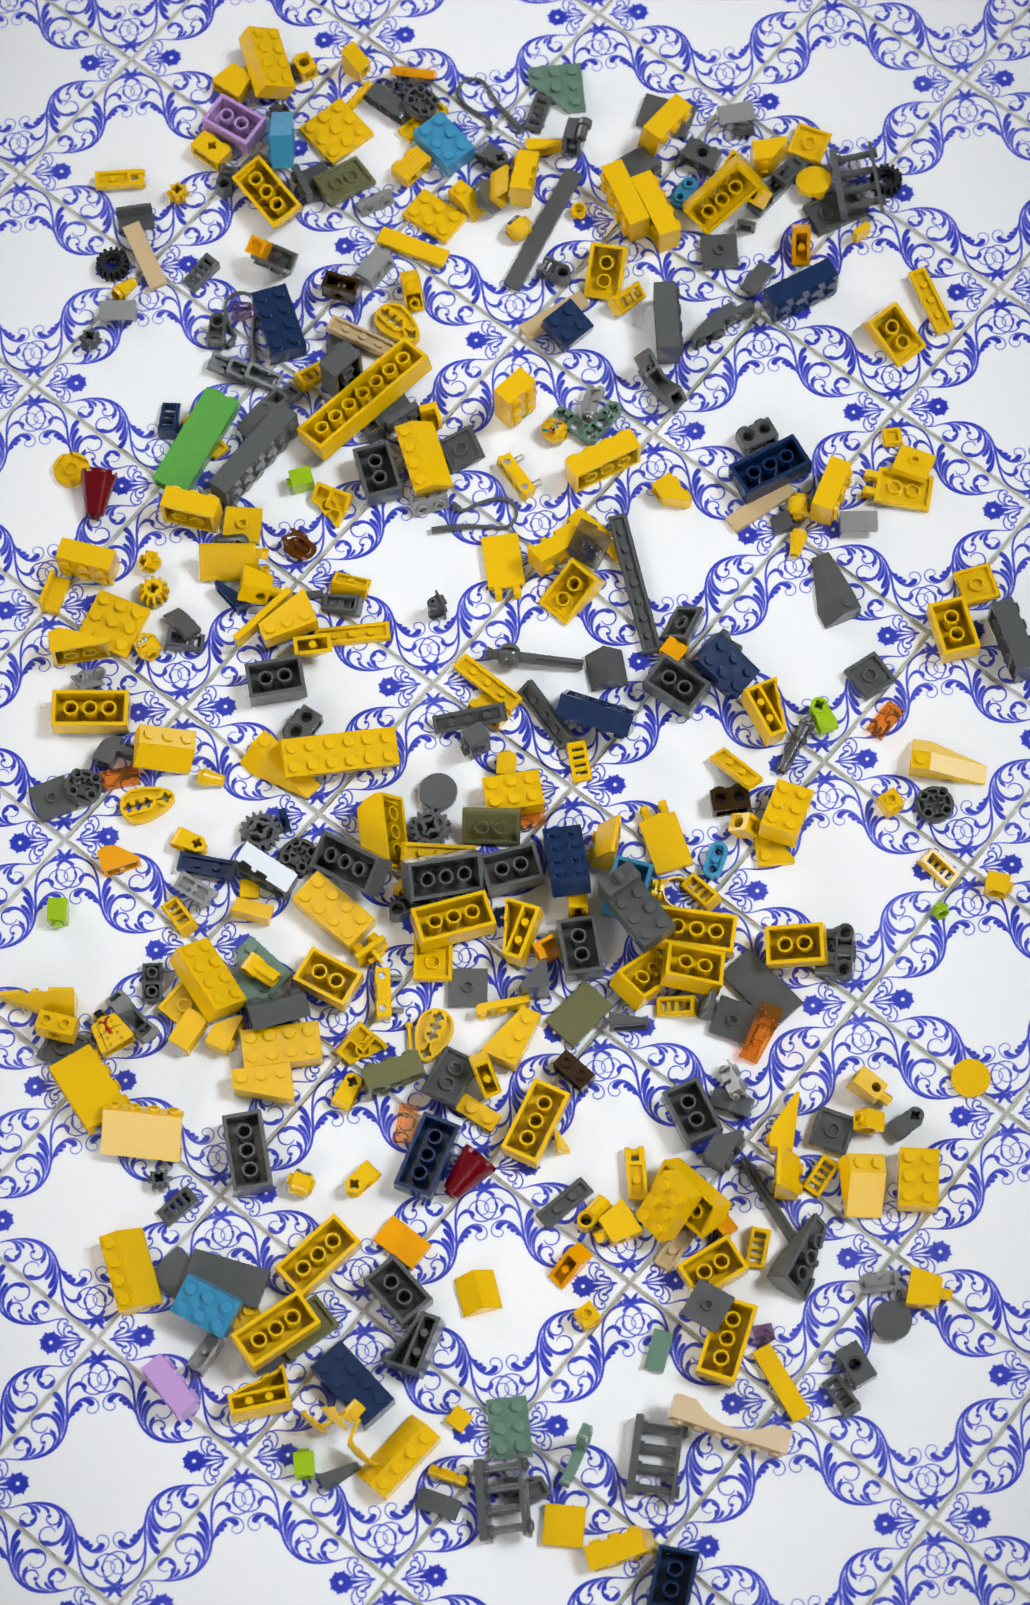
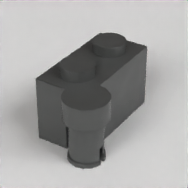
(575, 135)

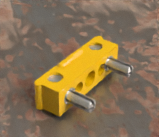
(516, 477)
(382, 992)

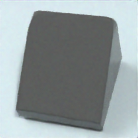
(746, 225)
(782, 523)

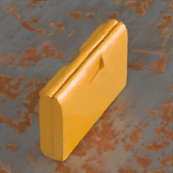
(413, 72)
(402, 1242)

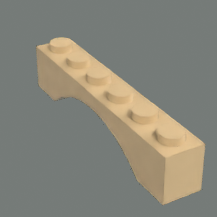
(689, 1412)

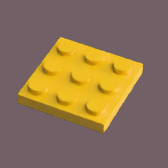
(336, 132)
(116, 621)

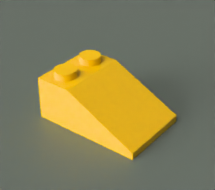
(605, 270)
(894, 334)
(571, 591)
(75, 647)
(606, 843)
(639, 980)
(787, 1175)
(862, 1184)

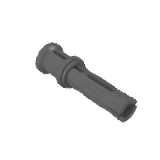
(798, 739)

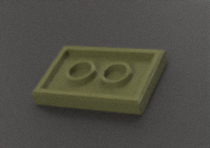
(343, 181)
(491, 826)
(579, 1014)
(328, 1325)

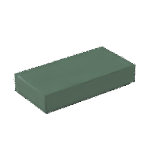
(658, 1350)

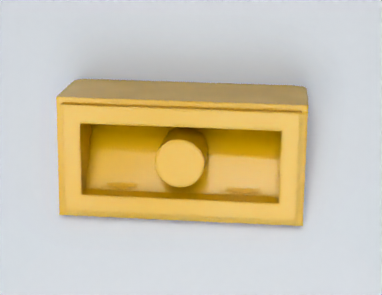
(349, 584)

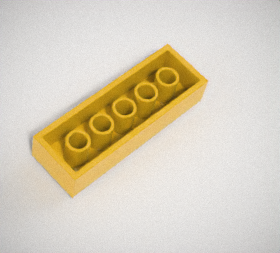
(339, 753)

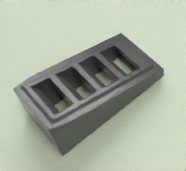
(541, 102)
(202, 263)
(375, 433)
(353, 600)
(176, 646)
(707, 1006)
(626, 1022)
(173, 1201)
(855, 1404)
(336, 1476)

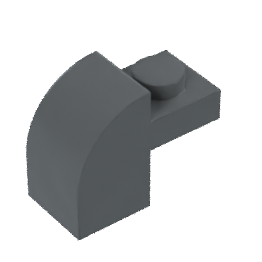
(109, 751)

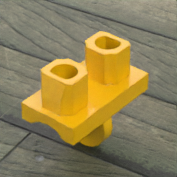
(372, 951)

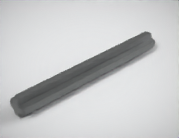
(767, 1198)

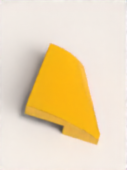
(332, 502)
(359, 1044)

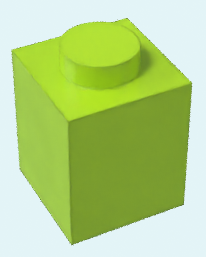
(300, 480)
(58, 912)
(304, 1464)

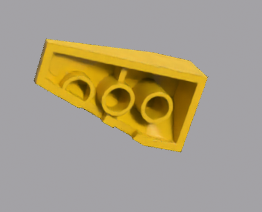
(265, 762)
(56, 999)

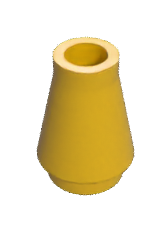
(123, 289)
(797, 541)
(210, 778)

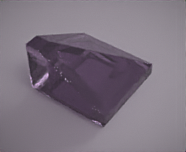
(241, 311)
(763, 1334)

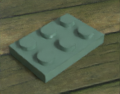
(509, 1427)

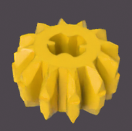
(147, 588)

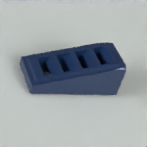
(170, 431)
(230, 597)

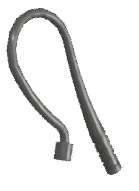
(489, 123)
(252, 343)
(456, 527)

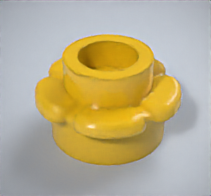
(578, 206)

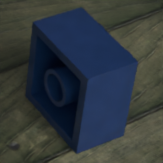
(567, 325)

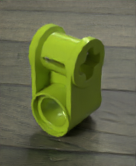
(823, 719)

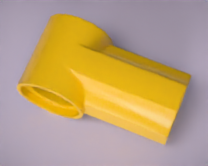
(256, 967)
(593, 1213)

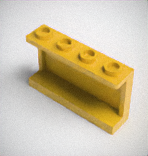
(87, 1085)
(142, 1131)

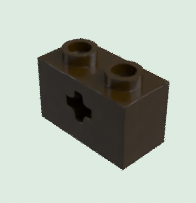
(341, 287)

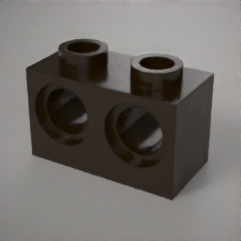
(730, 805)
(574, 1072)

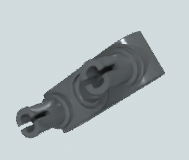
(844, 954)

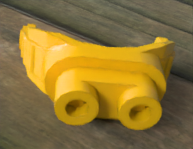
(658, 889)

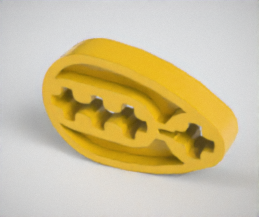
(401, 316)
(140, 795)
(443, 1035)

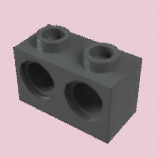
(759, 439)
(305, 728)

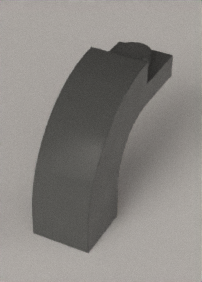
(657, 382)
(126, 1010)

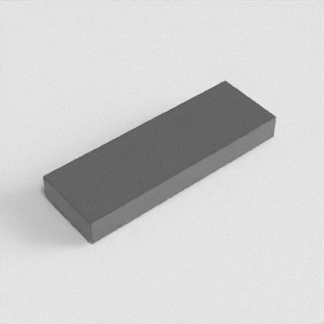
(564, 1203)

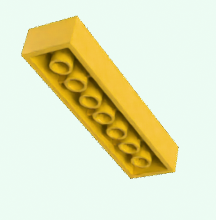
(364, 398)

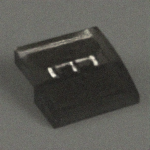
(589, 544)

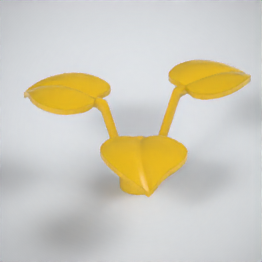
(350, 1414)

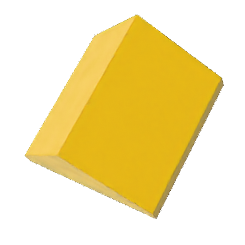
(478, 1292)

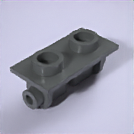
(437, 606)

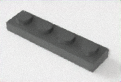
(545, 714)
(465, 718)

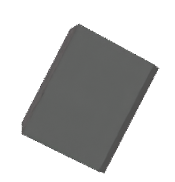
(684, 623)
(606, 668)
(537, 982)

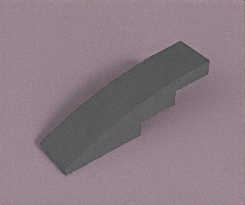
(780, 182)
(244, 372)

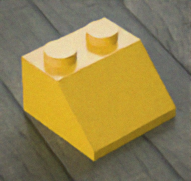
(767, 155)

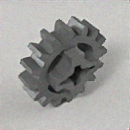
(432, 819)
(267, 827)

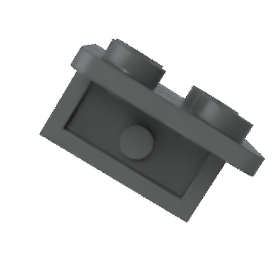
(640, 161)
(303, 181)
(279, 260)
(399, 413)

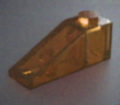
(760, 1031)

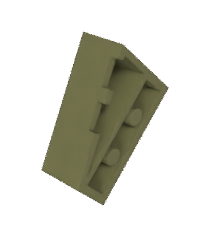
(392, 1073)

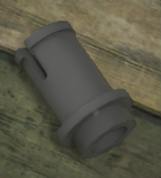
(742, 130)

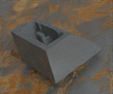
(722, 1150)

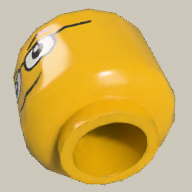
(147, 646)

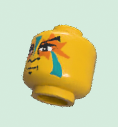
(554, 430)
(799, 506)

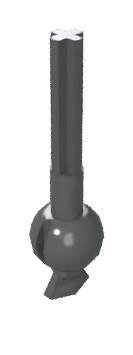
(510, 656)

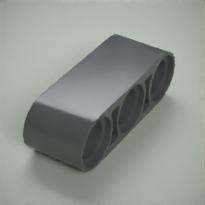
(386, 103)

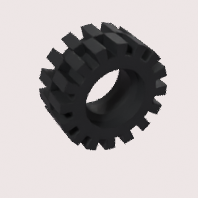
(894, 174)
(109, 255)

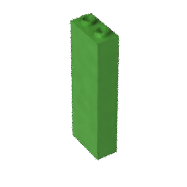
(197, 440)

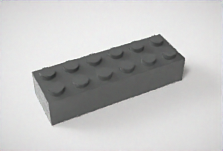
(255, 455)

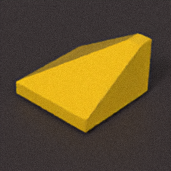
(561, 1146)

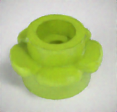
(940, 910)

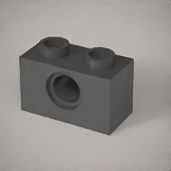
(706, 164)
(475, 741)
(854, 1353)

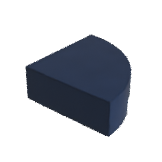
(284, 820)

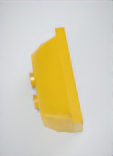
(267, 192)
(383, 826)

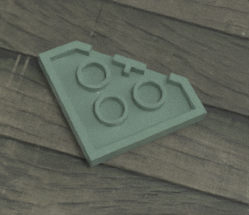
(561, 83)
(252, 986)

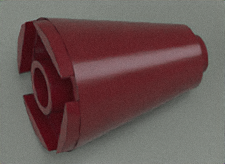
(97, 490)
(467, 1172)

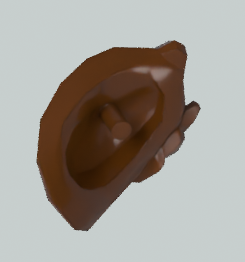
(298, 545)

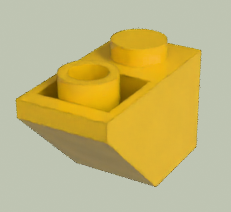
(355, 62)
(411, 290)
(670, 492)
(224, 1033)

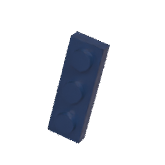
(206, 866)

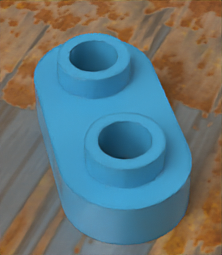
(683, 191)
(715, 861)

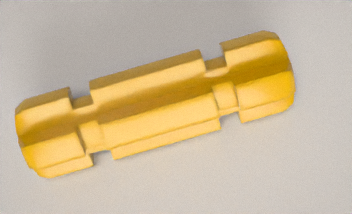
(358, 95)
(447, 1475)

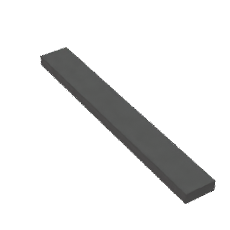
(542, 229)
(634, 584)

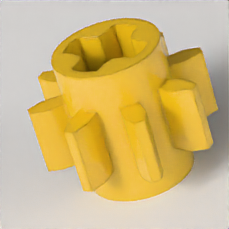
(178, 193)
(149, 561)

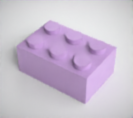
(234, 124)
(171, 1387)

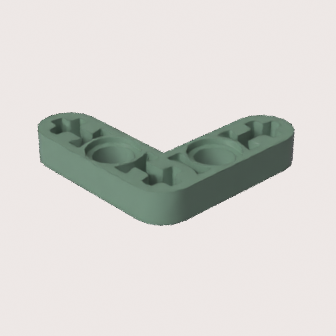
(587, 428)
(582, 1442)

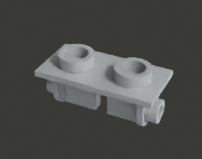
(375, 203)
(590, 402)
(435, 502)
(89, 678)
(731, 1074)
(871, 1284)

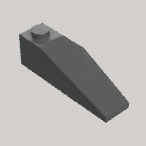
(833, 593)
(795, 1265)

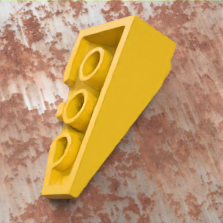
(941, 763)

